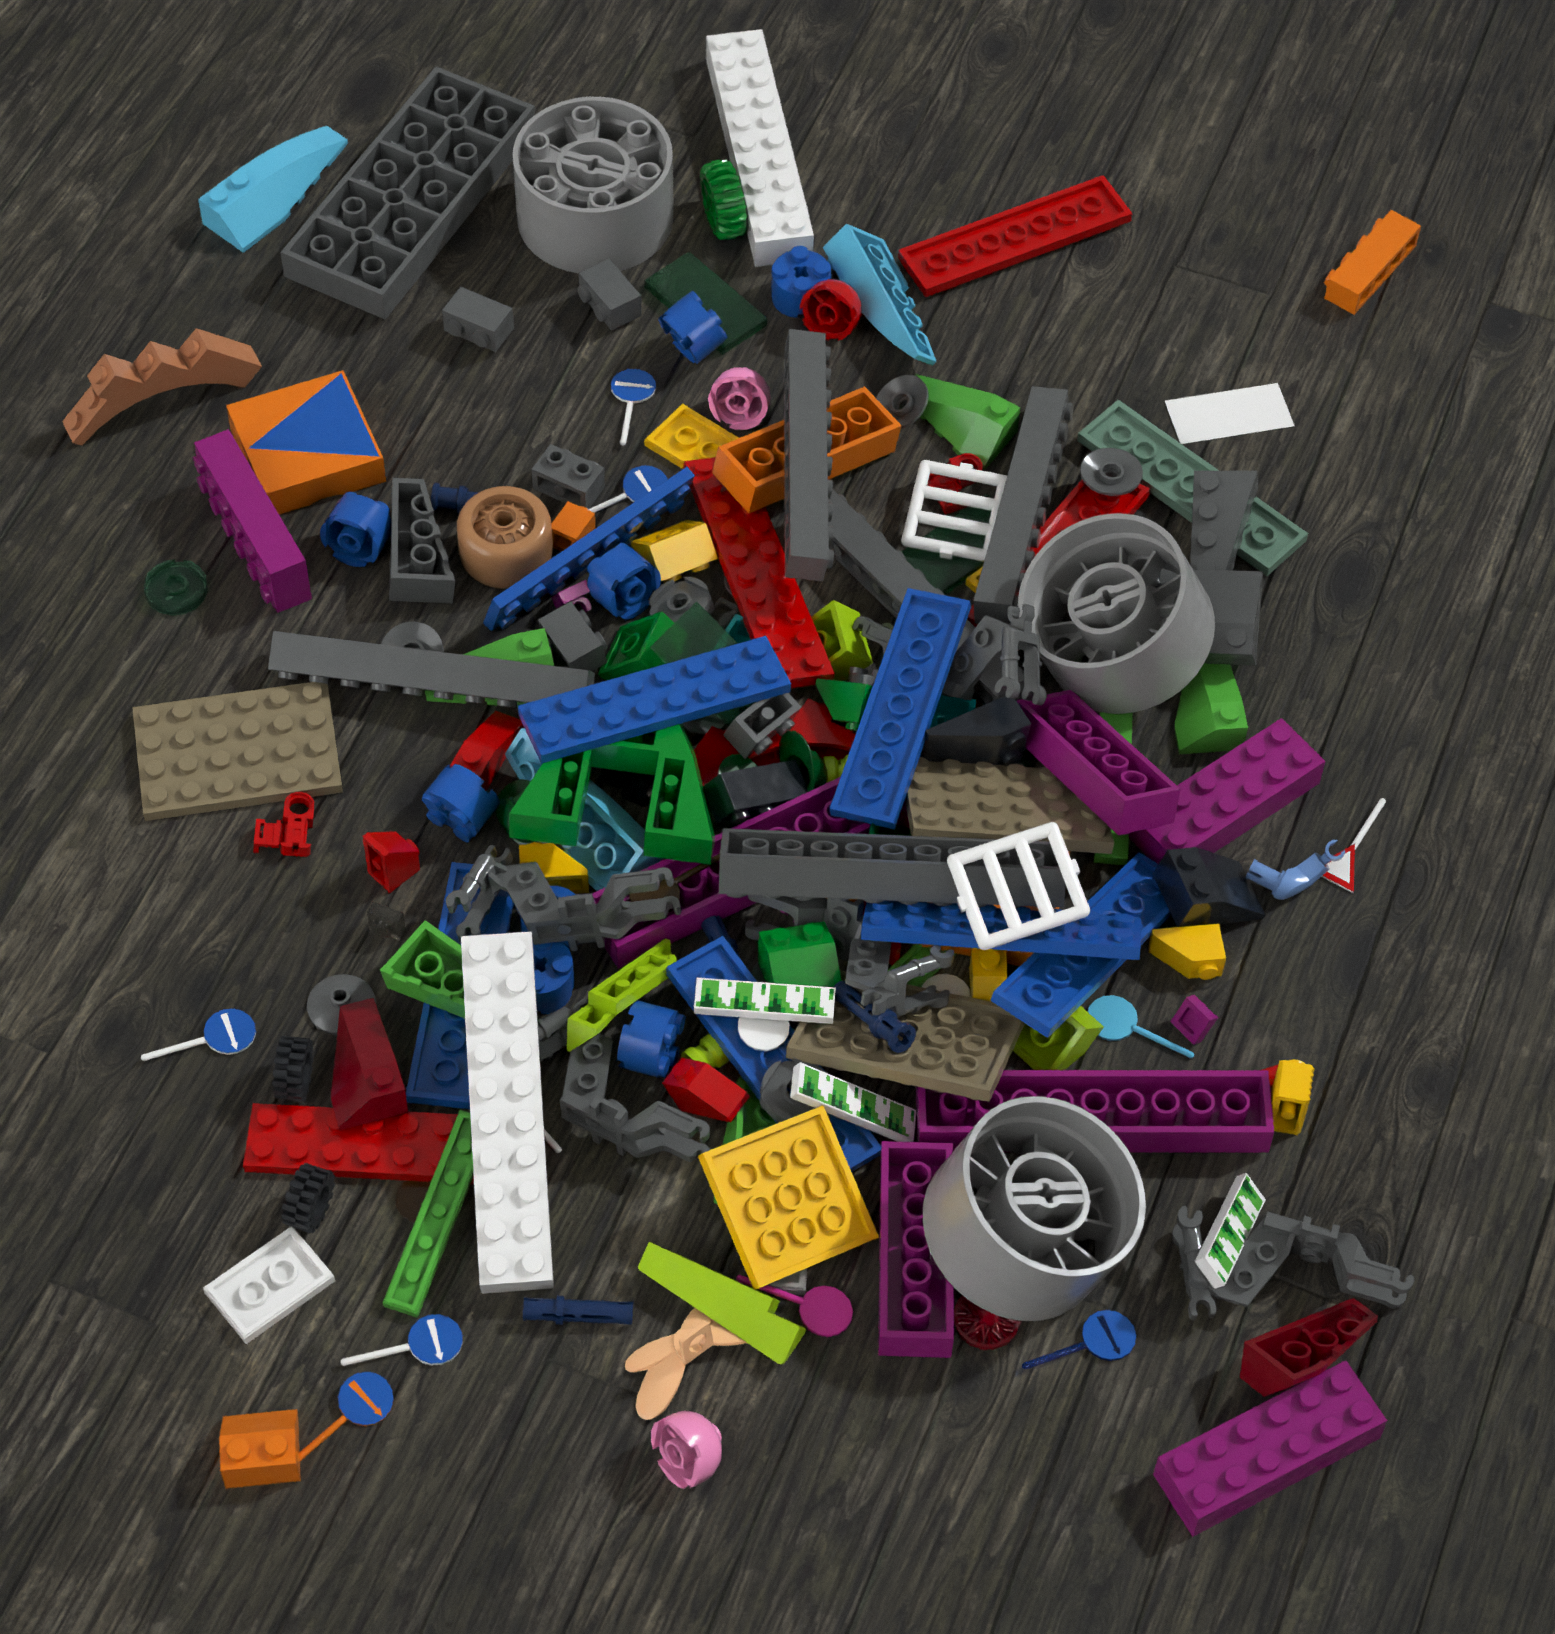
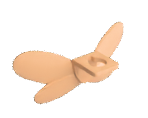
(667, 1359)

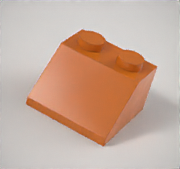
(260, 1448)

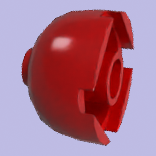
(834, 311)

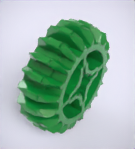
(723, 199)

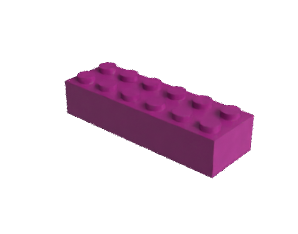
(251, 521)
(1099, 764)
(1237, 792)
(913, 1292)
(1269, 1448)

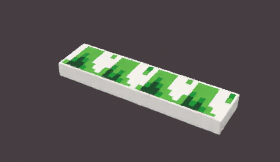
(764, 1000)
(853, 1103)
(1230, 1231)

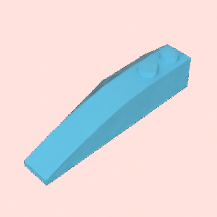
(266, 188)
(881, 287)
(608, 836)

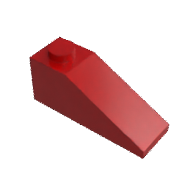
(486, 747)

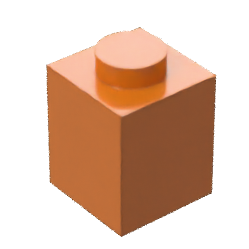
(571, 525)

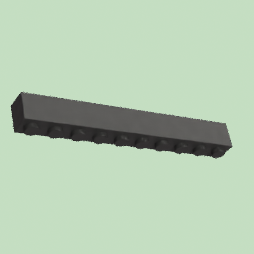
(806, 456)
(1023, 502)
(888, 576)
(420, 670)

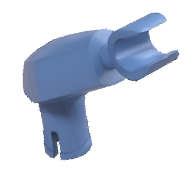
(1295, 879)

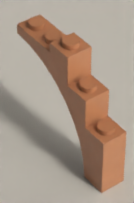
(158, 368)

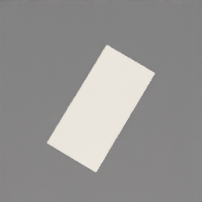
(1229, 413)

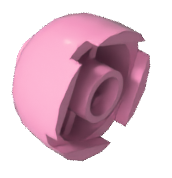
(739, 398)
(688, 1447)

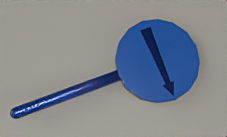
(1104, 1334)

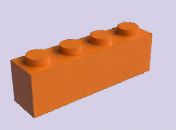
(1371, 261)

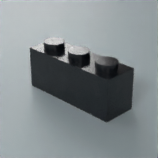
(753, 790)

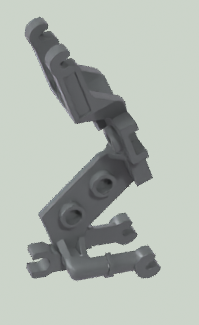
(981, 650)
(560, 919)
(866, 958)
(584, 1104)
(1270, 1247)

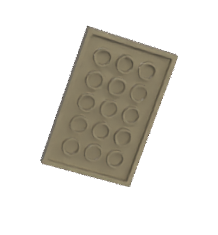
(236, 750)
(998, 802)
(954, 1048)

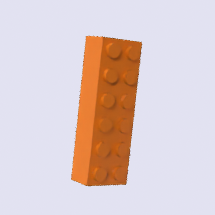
(755, 463)

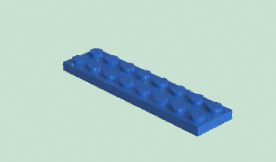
(576, 558)
(653, 699)
(900, 708)
(946, 926)
(720, 961)
(1054, 986)
(440, 1052)

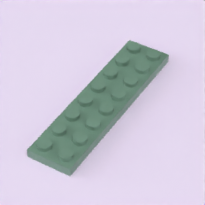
(1170, 476)

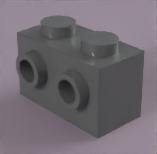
(609, 294)
(478, 319)
(568, 477)
(573, 639)
(760, 722)

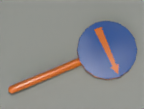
(362, 1400)

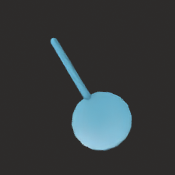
(1121, 1020)

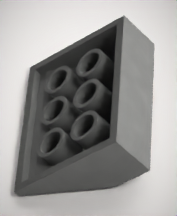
(1236, 613)

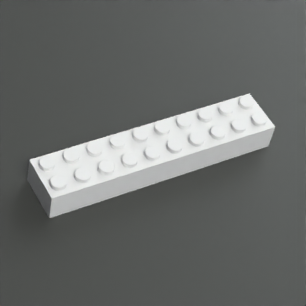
(758, 144)
(506, 1113)

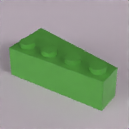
(428, 970)

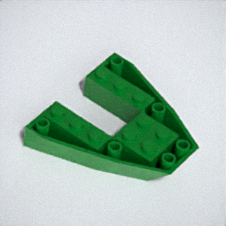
(678, 810)

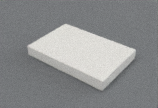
(269, 1284)

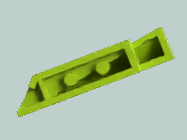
(618, 993)
(726, 1301)

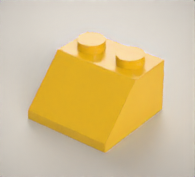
(677, 549)

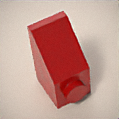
(390, 858)
(704, 1090)

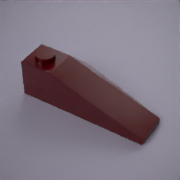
(365, 1069)
(1303, 1347)

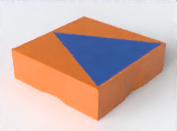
(307, 442)

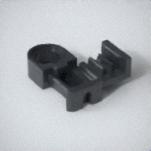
(630, 783)

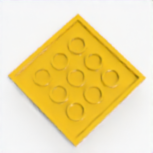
(788, 1197)

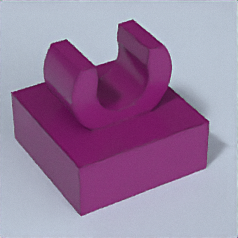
(575, 595)
(1194, 1019)

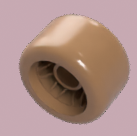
(503, 535)

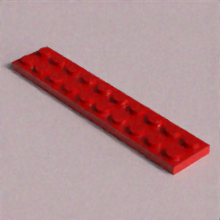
(756, 576)

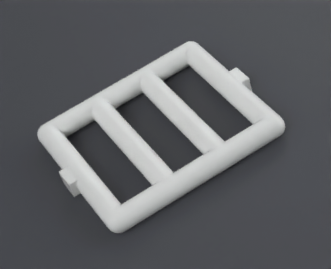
(921, 491)
(1016, 929)

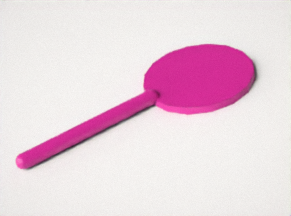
(821, 1310)

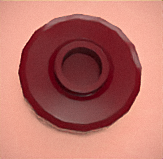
(981, 1327)

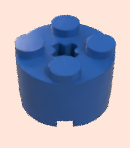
(794, 275)
(693, 328)
(357, 529)
(622, 581)
(459, 801)
(552, 976)
(650, 1039)

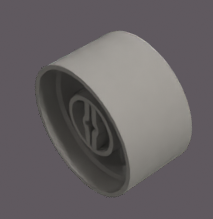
(593, 184)
(1137, 637)
(1015, 1237)

